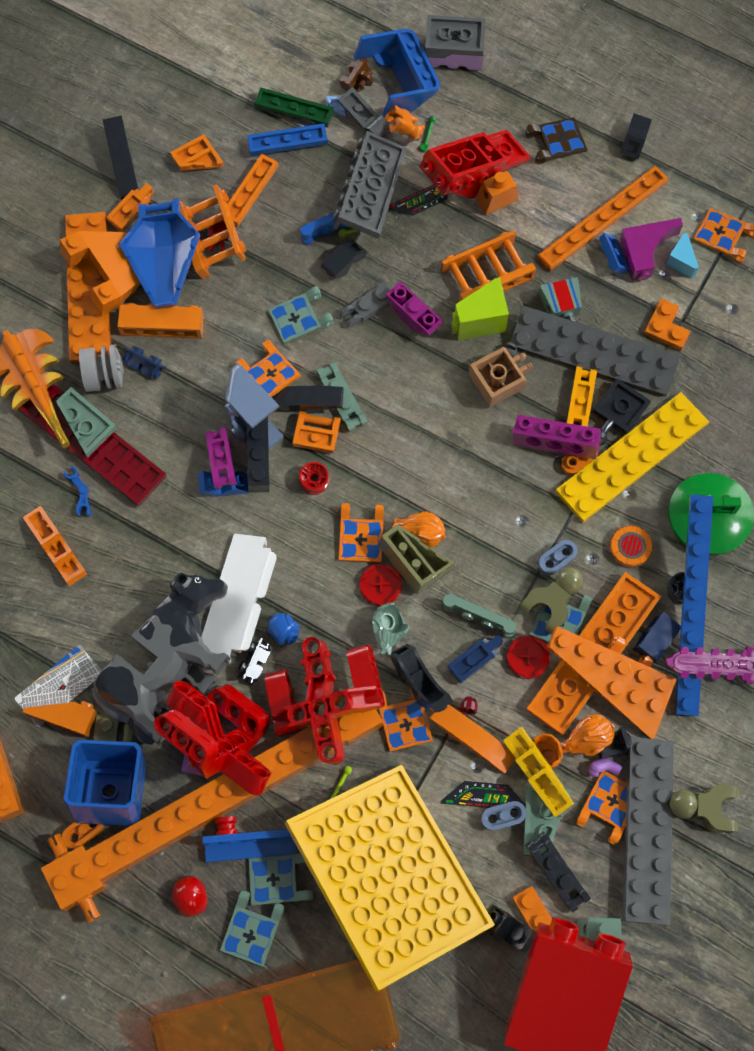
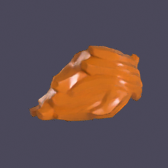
(425, 527)
(590, 736)

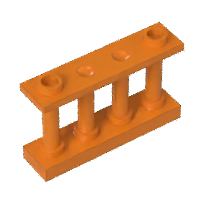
(200, 262)
(508, 280)

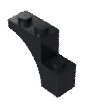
(422, 684)

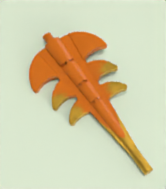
(25, 371)

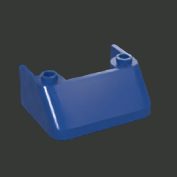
(410, 64)

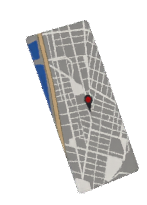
(60, 682)

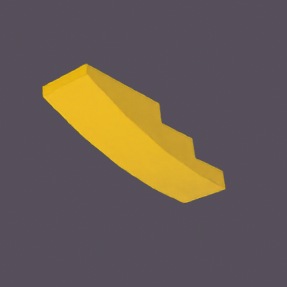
(538, 771)

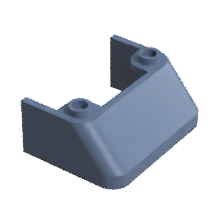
(248, 404)

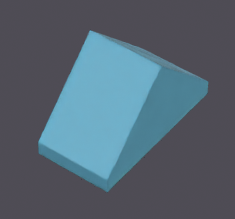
(683, 257)

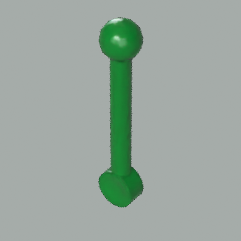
(424, 147)

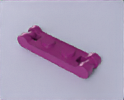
(220, 458)

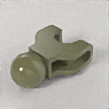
(555, 596)
(706, 807)

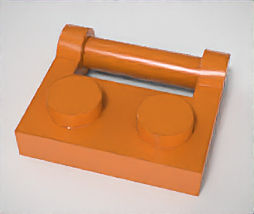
(313, 437)

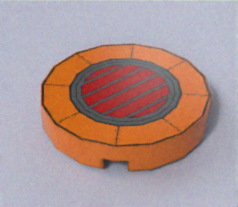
(631, 546)

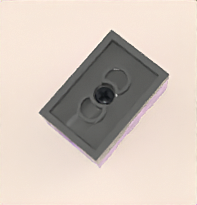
(455, 41)

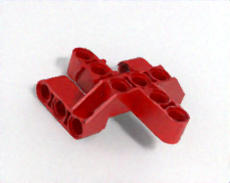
(364, 697)
(197, 732)

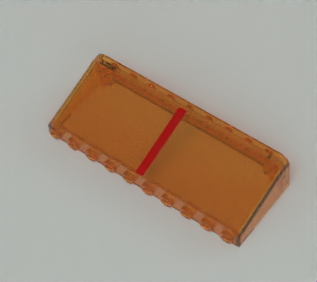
(303, 1013)

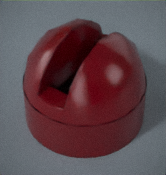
(469, 706)

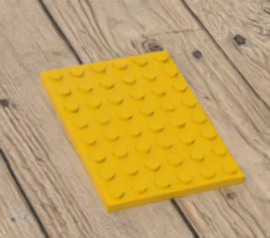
(389, 876)

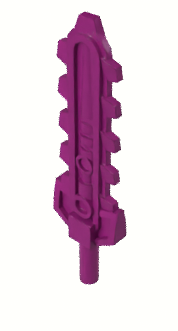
(714, 663)

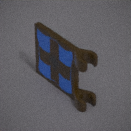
(560, 139)

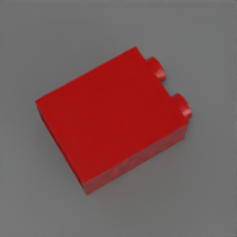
(568, 991)

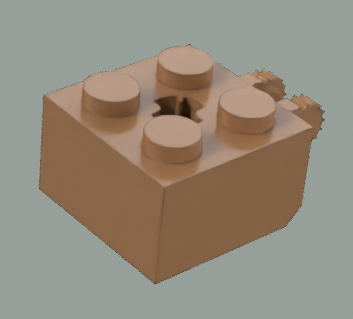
(508, 375)

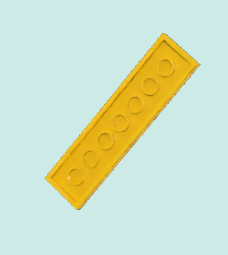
(631, 457)

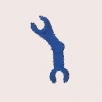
(83, 489)

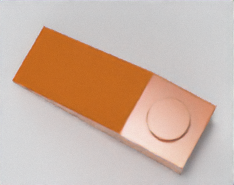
(69, 716)

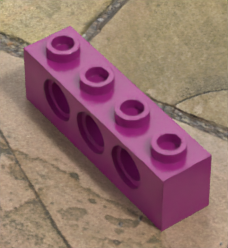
(557, 437)

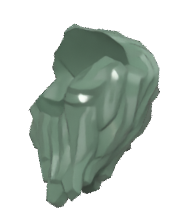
(388, 627)

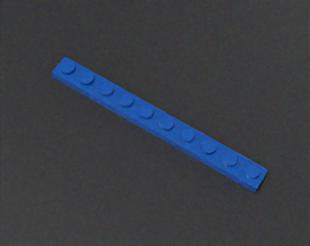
(694, 597)

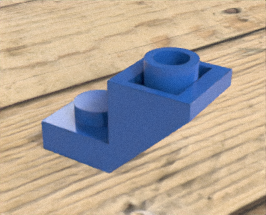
(207, 487)

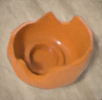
(549, 748)

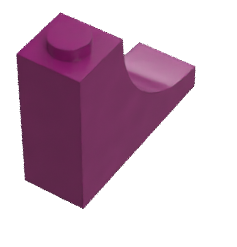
(642, 241)

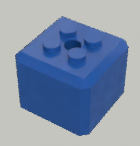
(100, 766)

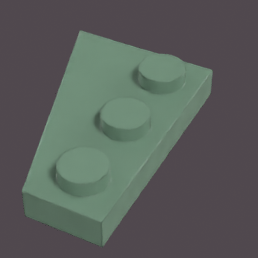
(85, 421)
(538, 819)

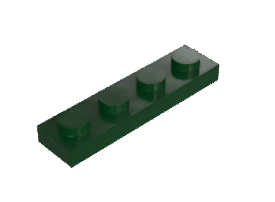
(293, 107)

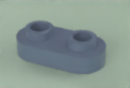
(557, 558)
(503, 816)

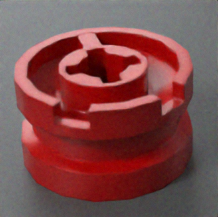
(307, 473)

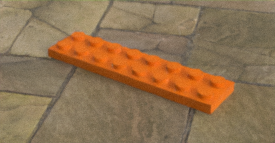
(85, 322)
(619, 615)

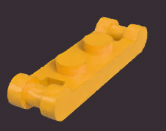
(581, 396)

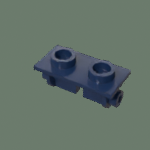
(151, 364)

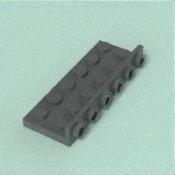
(369, 185)

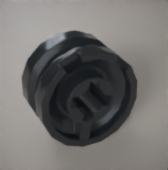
(673, 590)

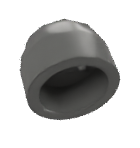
(511, 345)

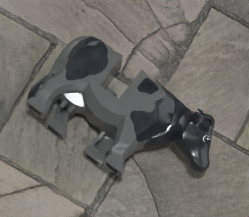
(175, 640)

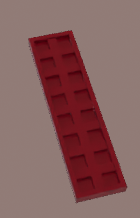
(112, 460)

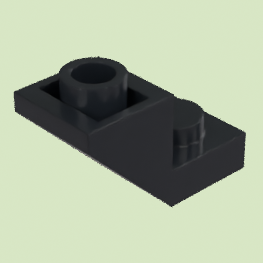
(636, 136)
(342, 258)
(511, 930)

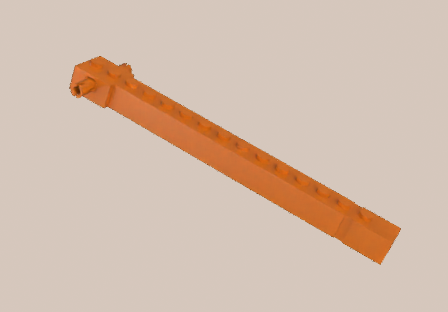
(82, 872)

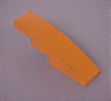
(55, 546)
(474, 738)

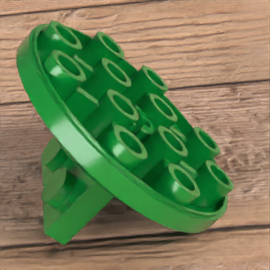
(730, 513)

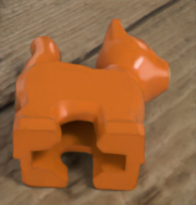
(404, 123)

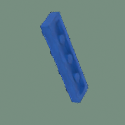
(287, 139)

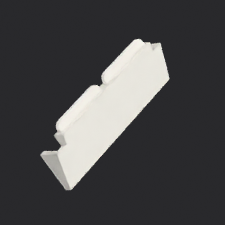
(235, 616)

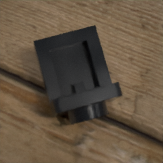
(620, 745)

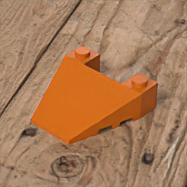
(109, 260)

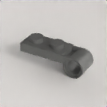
(363, 113)

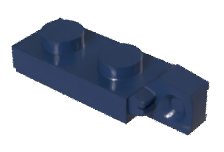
(474, 658)

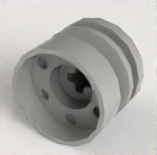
(101, 368)

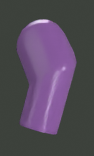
(603, 765)

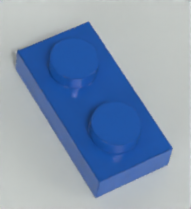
(614, 254)

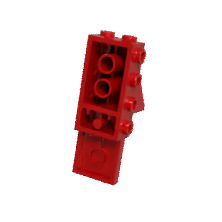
(467, 162)

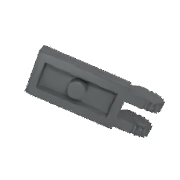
(366, 305)

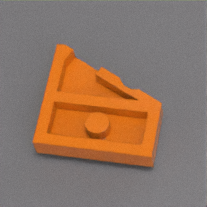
(196, 155)

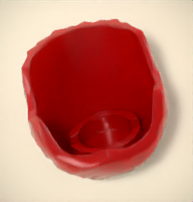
(189, 896)

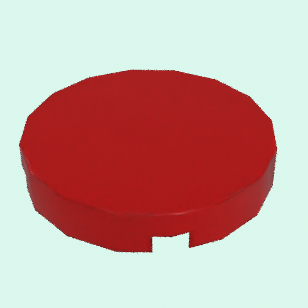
(380, 584)
(528, 657)

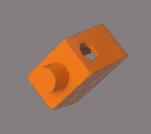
(497, 192)

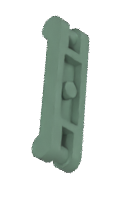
(350, 405)
(471, 611)

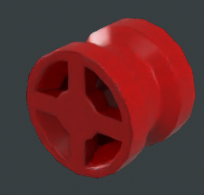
(225, 825)

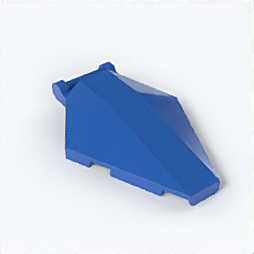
(161, 251)

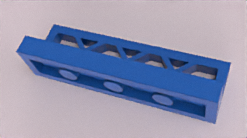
(248, 845)

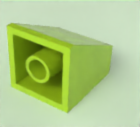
(481, 312)

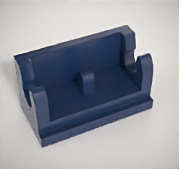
(657, 636)

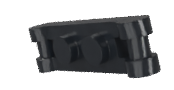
(557, 872)

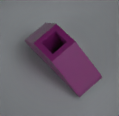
(413, 310)

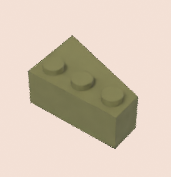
(413, 559)

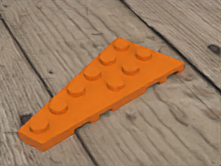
(623, 682)

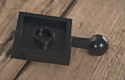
(620, 408)

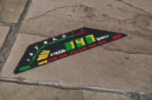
(419, 201)
(481, 795)

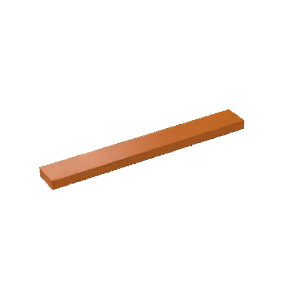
(602, 218)

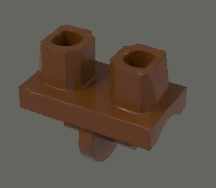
(359, 76)

